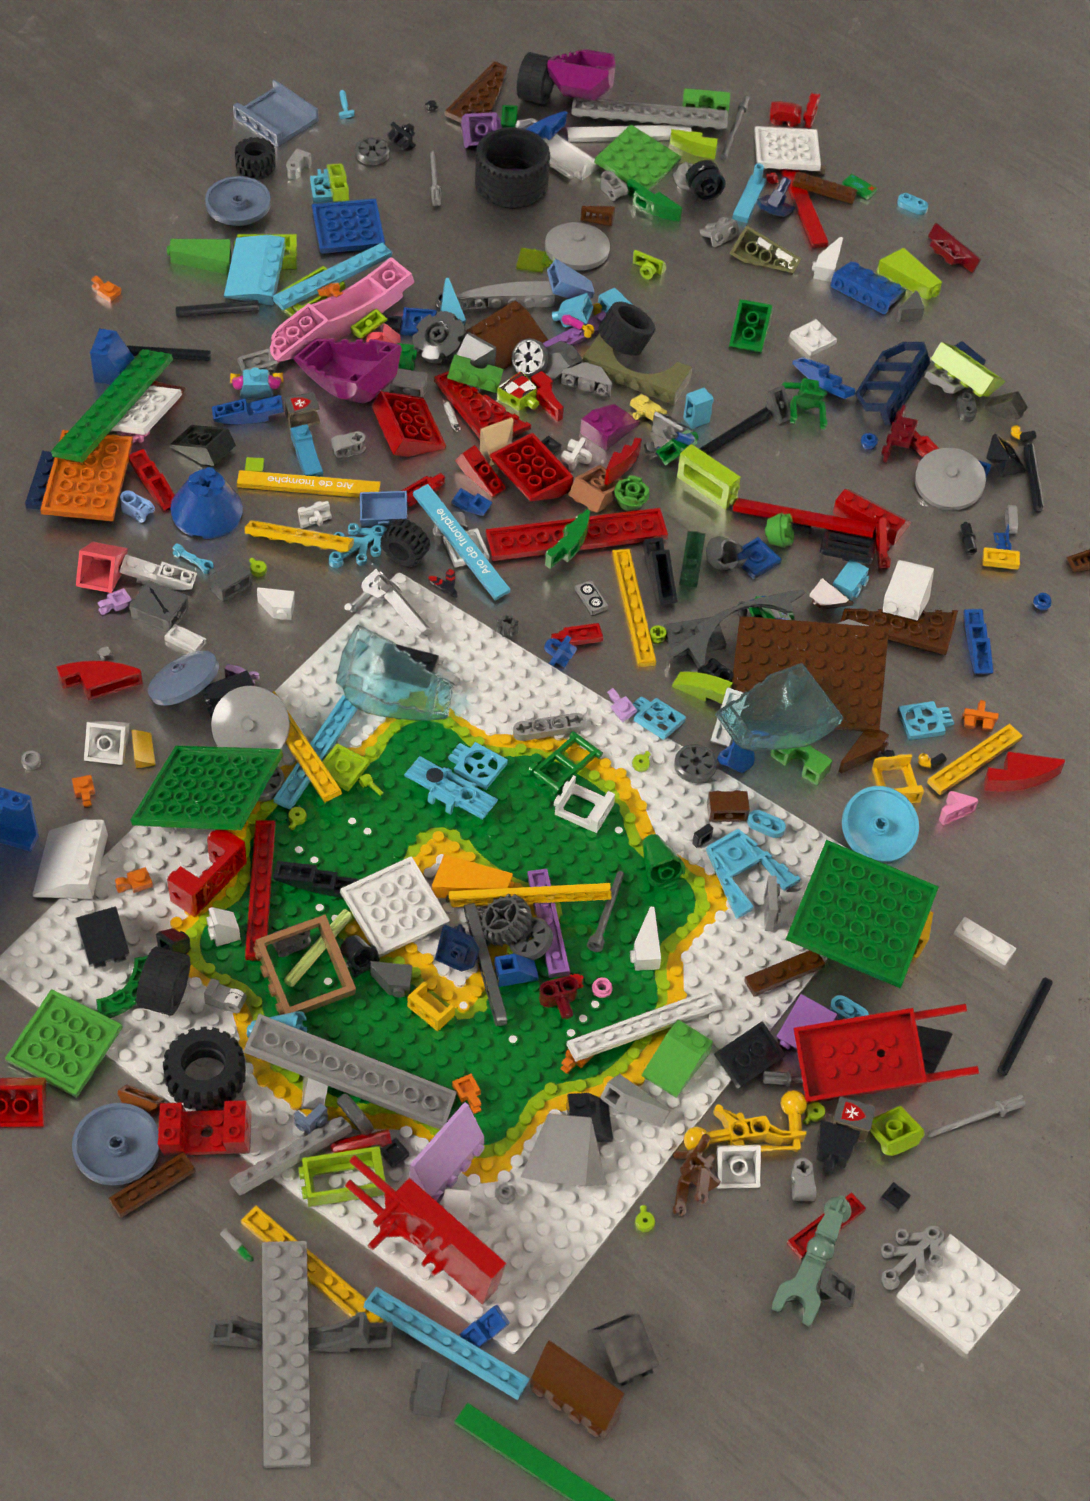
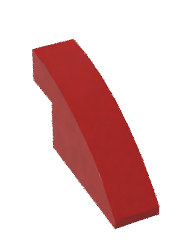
(99, 677)
(1022, 772)

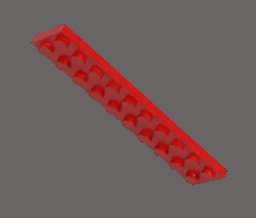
(602, 532)

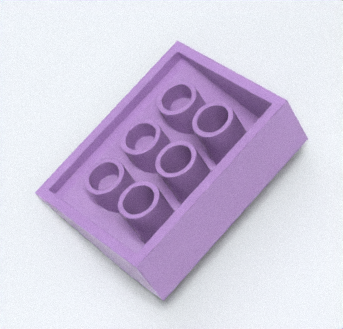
(448, 1153)

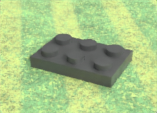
(679, 630)

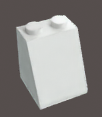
(908, 590)

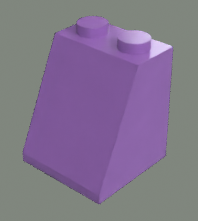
(802, 1014)

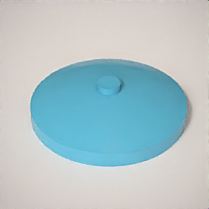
(880, 824)

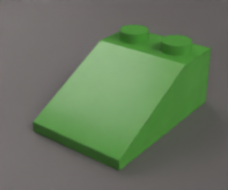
(677, 1058)

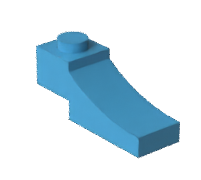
(306, 451)

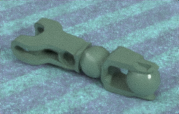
(819, 1251)

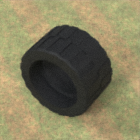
(533, 79)
(626, 328)
(163, 981)

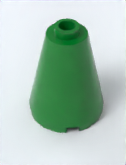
(661, 862)

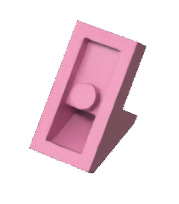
(958, 806)

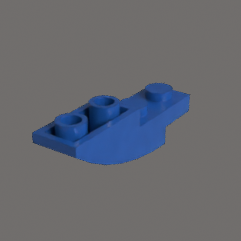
(247, 413)

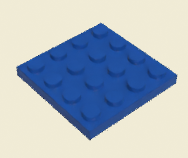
(347, 225)

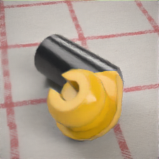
(1023, 436)
(925, 761)

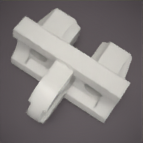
(578, 450)

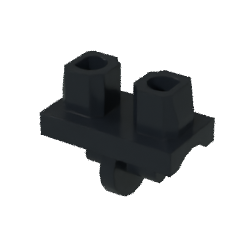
(405, 134)

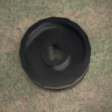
(705, 180)

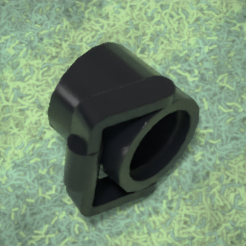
(358, 955)

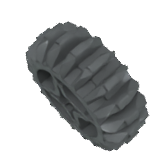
(517, 918)

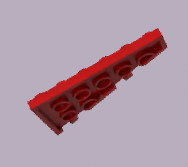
(475, 408)

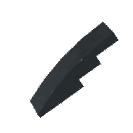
(310, 878)

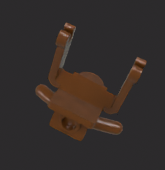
(695, 1171)

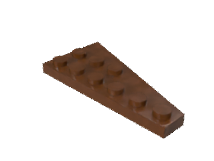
(480, 95)
(929, 632)

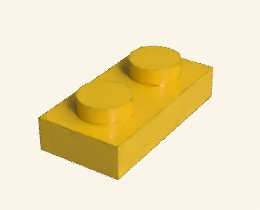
(1001, 558)

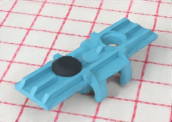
(449, 792)

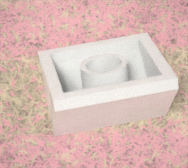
(738, 1166)

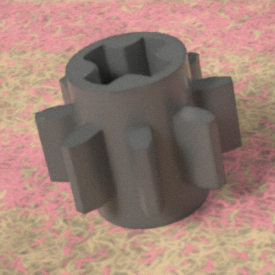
(507, 626)

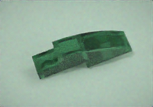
(692, 559)

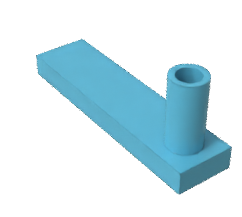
(750, 195)

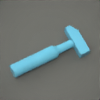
(346, 114)

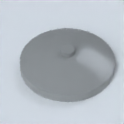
(577, 245)
(950, 479)
(250, 719)

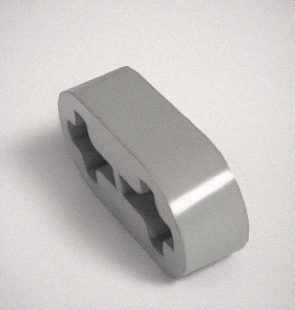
(1011, 518)

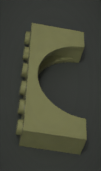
(662, 385)

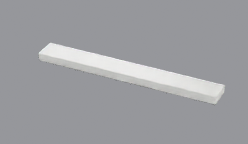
(600, 134)
(643, 1025)

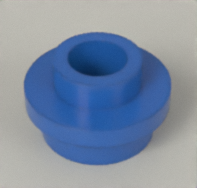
(869, 441)
(1042, 601)

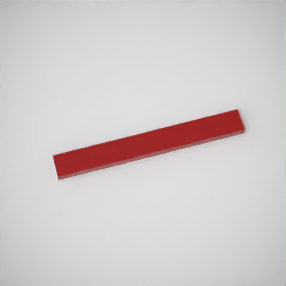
(806, 212)
(806, 517)
(260, 885)

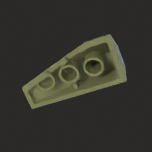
(762, 251)

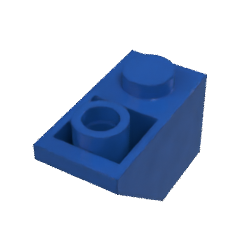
(514, 970)

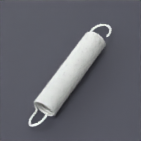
(451, 415)

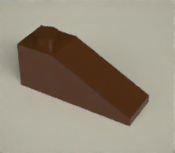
(865, 749)

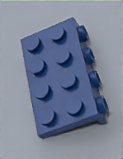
(866, 287)

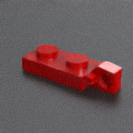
(811, 110)
(923, 444)
(434, 482)
(882, 543)
(581, 634)
(360, 1141)

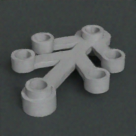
(912, 1253)

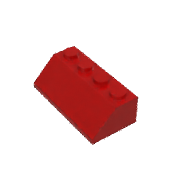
(856, 507)
(22, 1102)

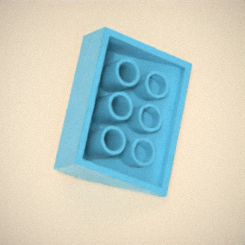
(255, 268)

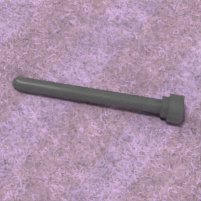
(596, 941)

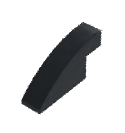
(660, 570)

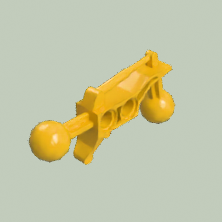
(792, 1104)

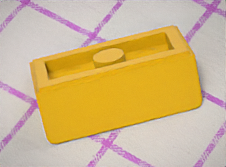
(143, 749)

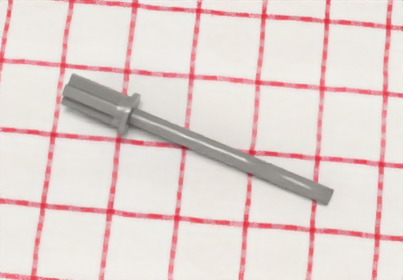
(435, 190)
(1002, 1108)

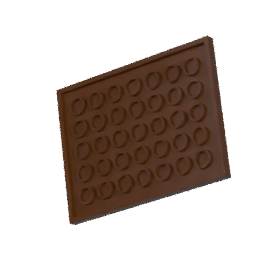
(840, 657)

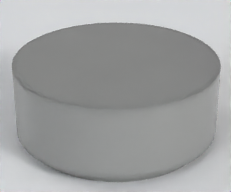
(31, 760)

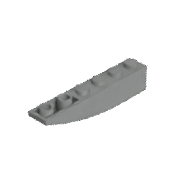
(528, 294)

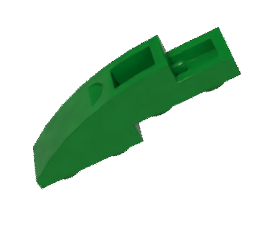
(655, 204)
(570, 542)

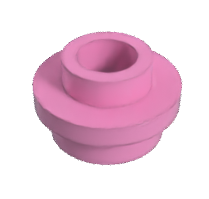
(602, 982)

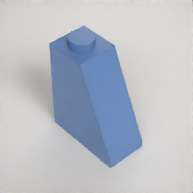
(568, 282)

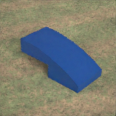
(470, 503)
(485, 1327)

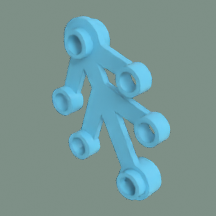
(374, 533)

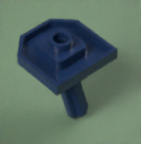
(775, 202)
(457, 948)

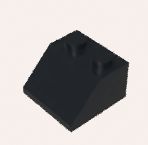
(592, 1106)

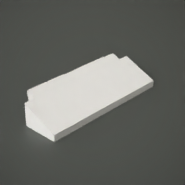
(565, 156)

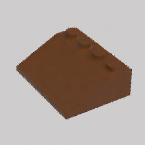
(506, 329)
(577, 1390)

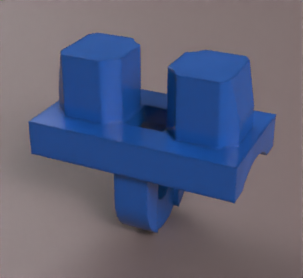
(563, 653)

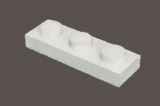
(720, 735)
(984, 941)

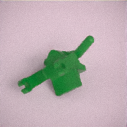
(808, 397)

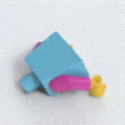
(576, 313)
(256, 383)

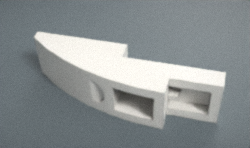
(164, 574)

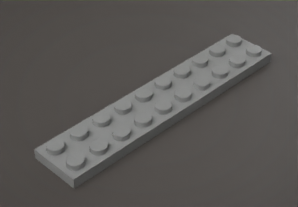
(651, 112)
(350, 1072)
(285, 1355)

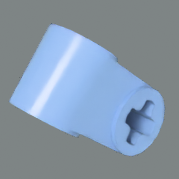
(135, 506)

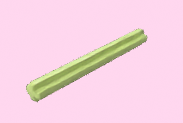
(316, 950)

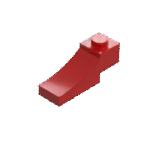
(546, 397)

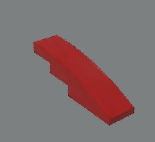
(622, 462)
(152, 479)

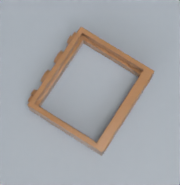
(334, 952)

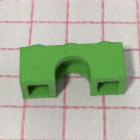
(706, 98)
(464, 372)
(816, 764)

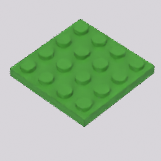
(638, 157)
(64, 1042)

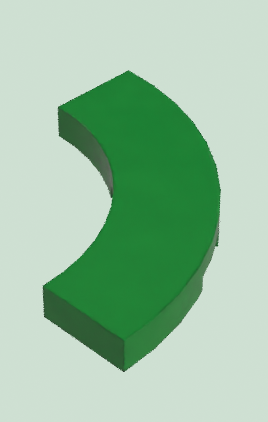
(124, 998)

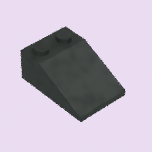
(204, 444)

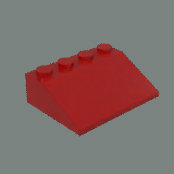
(407, 424)
(533, 469)

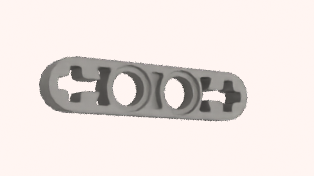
(550, 729)

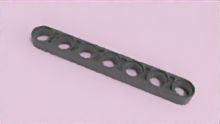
(485, 965)

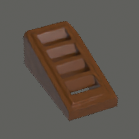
(606, 211)
(1078, 557)

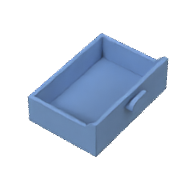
(382, 507)

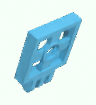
(322, 177)
(645, 706)
(940, 716)
(462, 756)

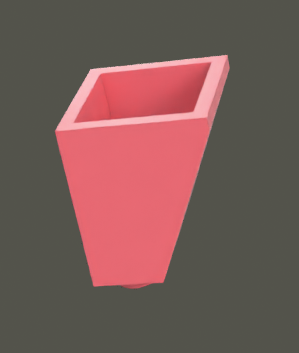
(100, 566)

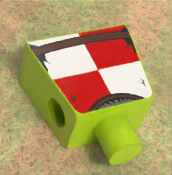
(518, 392)

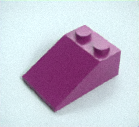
(607, 425)

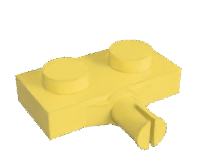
(645, 407)

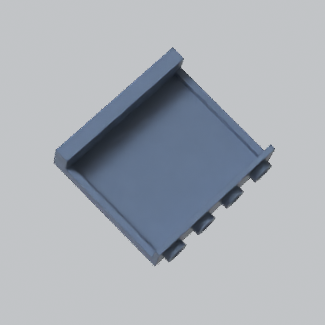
(277, 114)

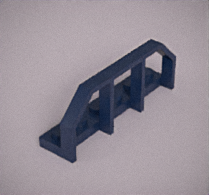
(901, 389)

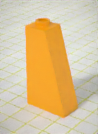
(462, 875)

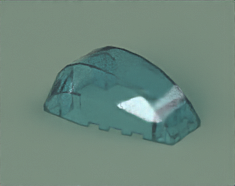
(388, 681)
(780, 712)

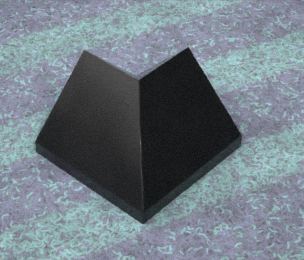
(1004, 457)

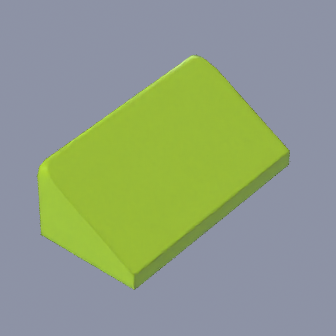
(640, 258)
(368, 324)

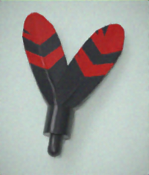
(447, 585)

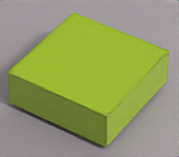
(254, 464)

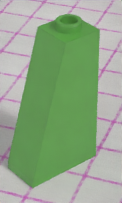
(201, 253)

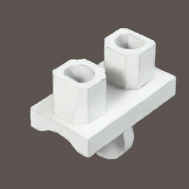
(314, 514)

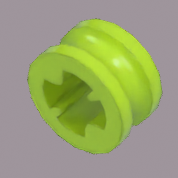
(651, 270)
(662, 632)

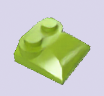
(896, 1131)

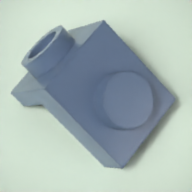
(315, 1119)

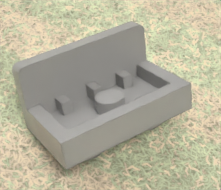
(721, 231)
(260, 360)

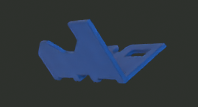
(1001, 542)

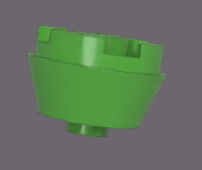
(631, 493)
(780, 530)

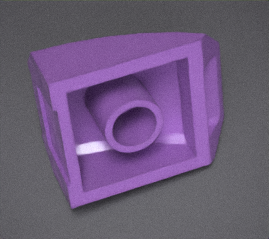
(477, 126)

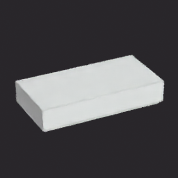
(185, 639)

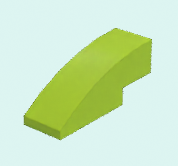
(694, 143)
(338, 182)
(702, 685)

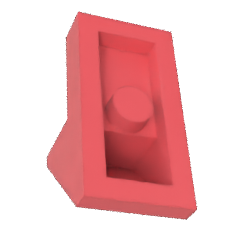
(387, 335)

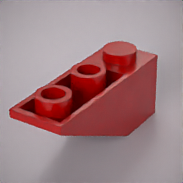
(479, 471)

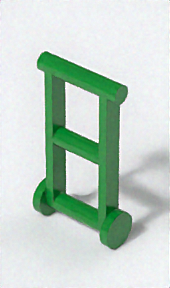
(536, 769)

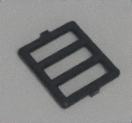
(870, 551)

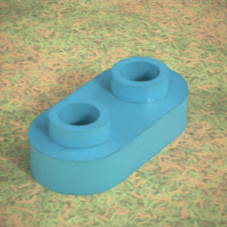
(912, 203)
(766, 824)
(850, 1008)

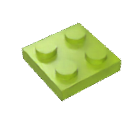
(345, 766)

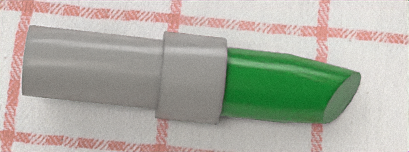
(236, 1245)

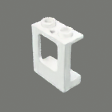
(598, 814)

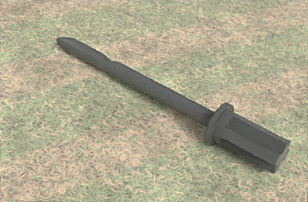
(780, 1078)

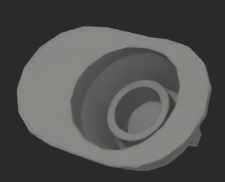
(679, 173)

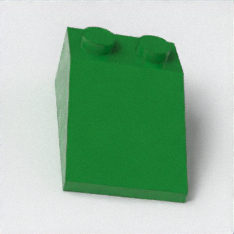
(751, 326)

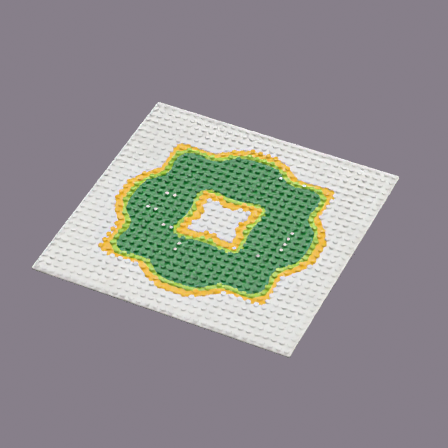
(703, 947)

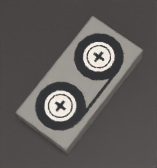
(591, 597)

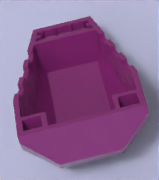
(583, 74)
(351, 369)

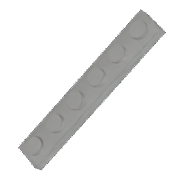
(291, 1155)

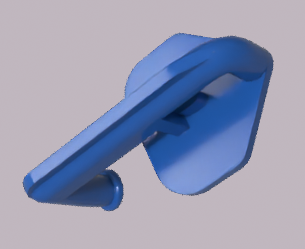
(736, 758)

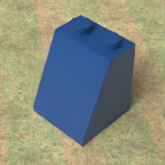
(109, 356)

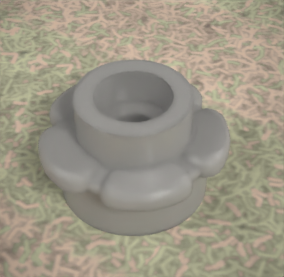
(501, 1197)

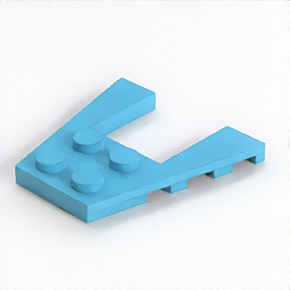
(735, 855)

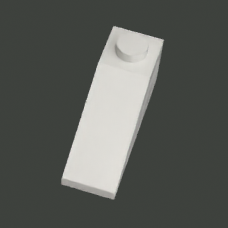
(827, 261)
(646, 947)

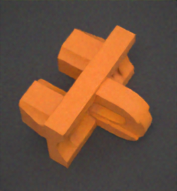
(971, 716)

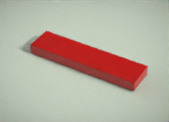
(799, 1242)

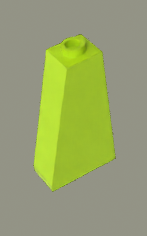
(909, 273)

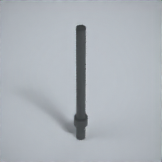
(742, 108)

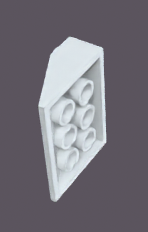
(72, 860)

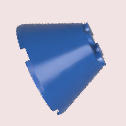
(206, 505)

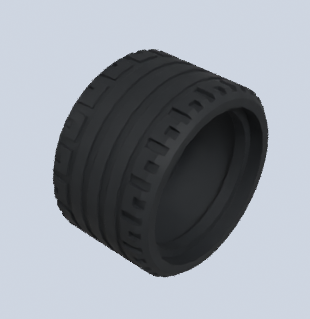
(512, 147)

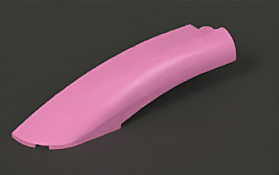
(336, 315)

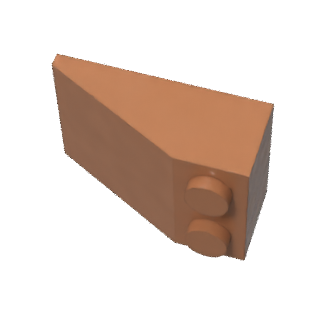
(592, 491)

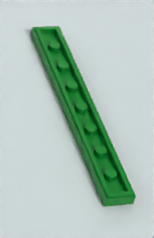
(527, 1456)

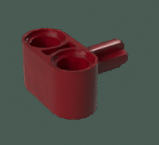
(560, 996)

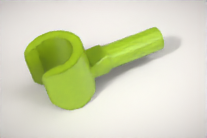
(366, 780)

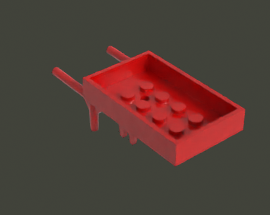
(843, 1058)
(434, 1231)

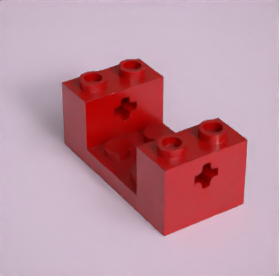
(194, 893)
(183, 1129)

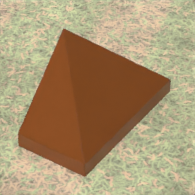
(139, 1098)

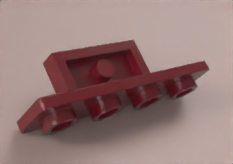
(952, 249)
(902, 433)

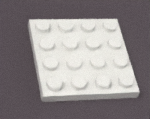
(787, 148)
(148, 410)
(395, 906)
(959, 1296)

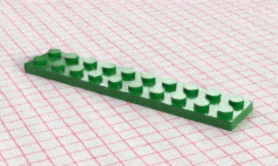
(111, 406)

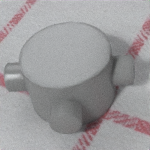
(105, 653)

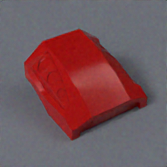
(785, 111)

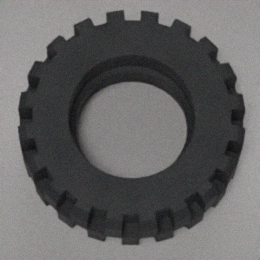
(198, 1045)

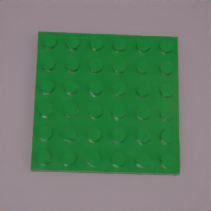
(207, 787)
(862, 913)

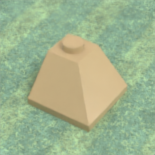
(495, 437)

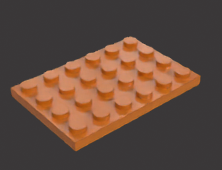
(89, 487)

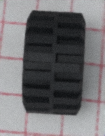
(255, 157)
(405, 543)

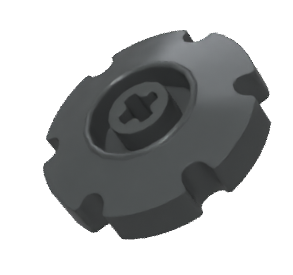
(439, 337)

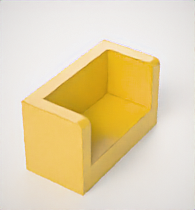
(430, 1008)

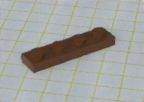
(824, 187)
(784, 972)
(151, 1185)

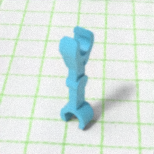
(202, 563)

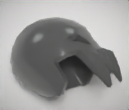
(723, 553)

